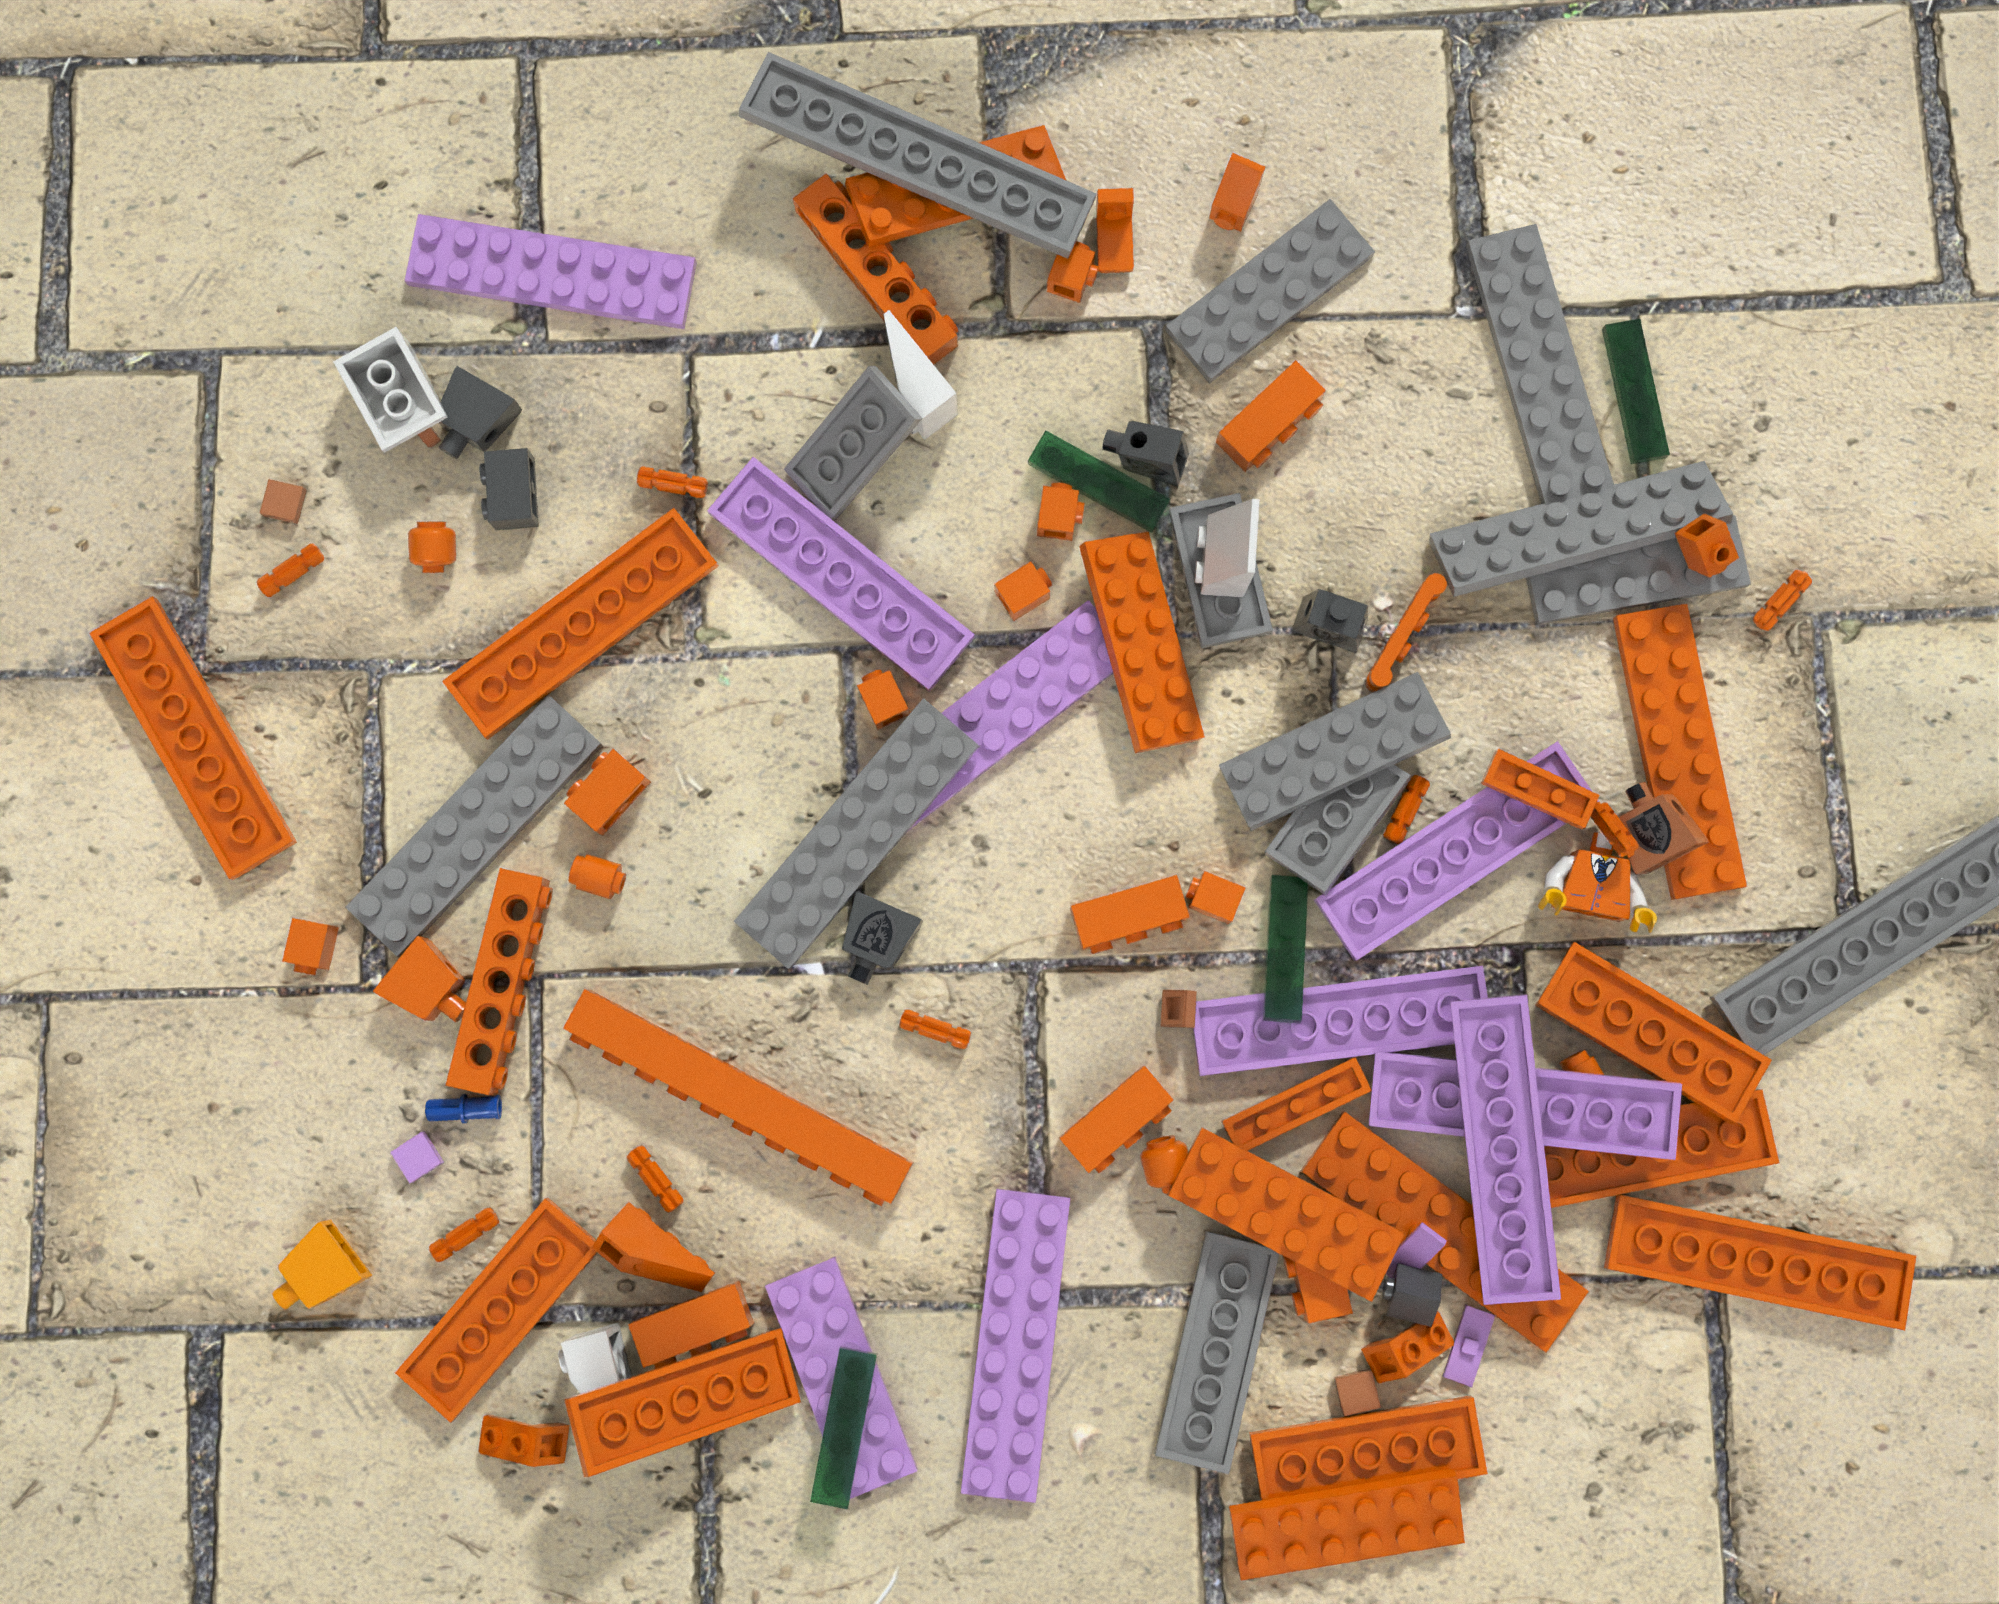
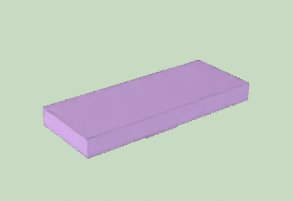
(1417, 1249)
(1468, 1345)

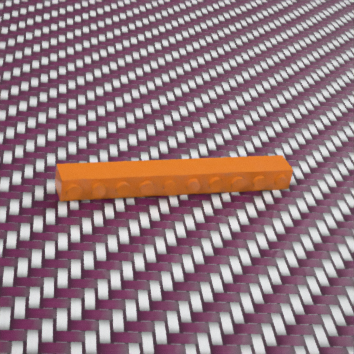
(738, 1096)

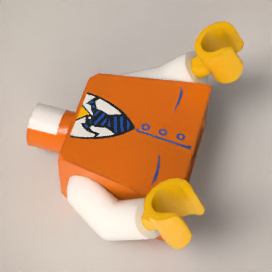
(1597, 886)

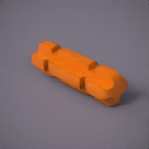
(672, 482)
(290, 570)
(1782, 600)
(1406, 809)
(1614, 830)
(935, 1029)
(654, 1178)
(464, 1234)

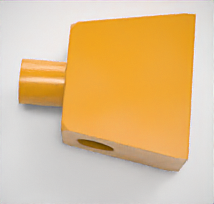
(319, 1268)

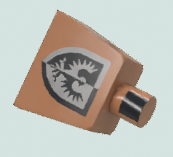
(1660, 828)

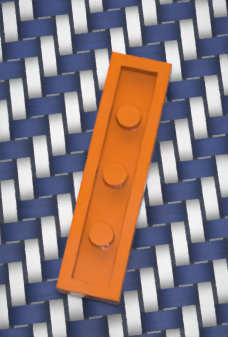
(1297, 1105)

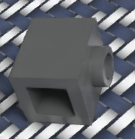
(1413, 1294)

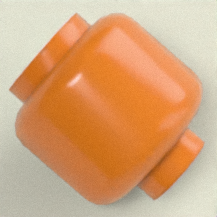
(432, 546)
(1163, 1161)

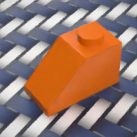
(1236, 193)

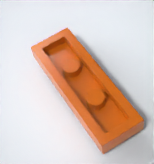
(1540, 789)

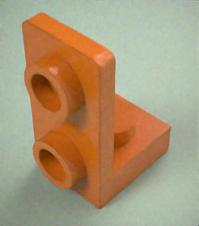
(1115, 230)
(1408, 1350)
(524, 1442)

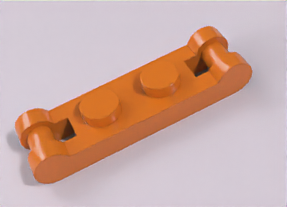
(1412, 619)

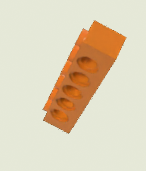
(827, 197)
(465, 1069)

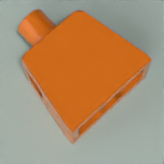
(424, 983)

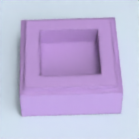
(417, 1157)

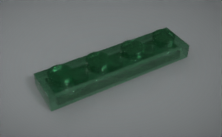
(1635, 391)
(1098, 481)
(1285, 949)
(843, 1427)

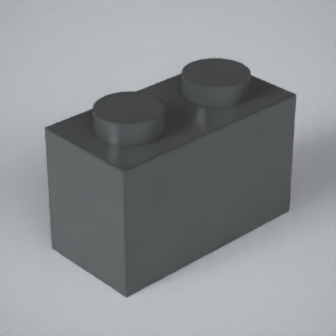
(509, 489)

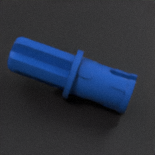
(464, 1108)

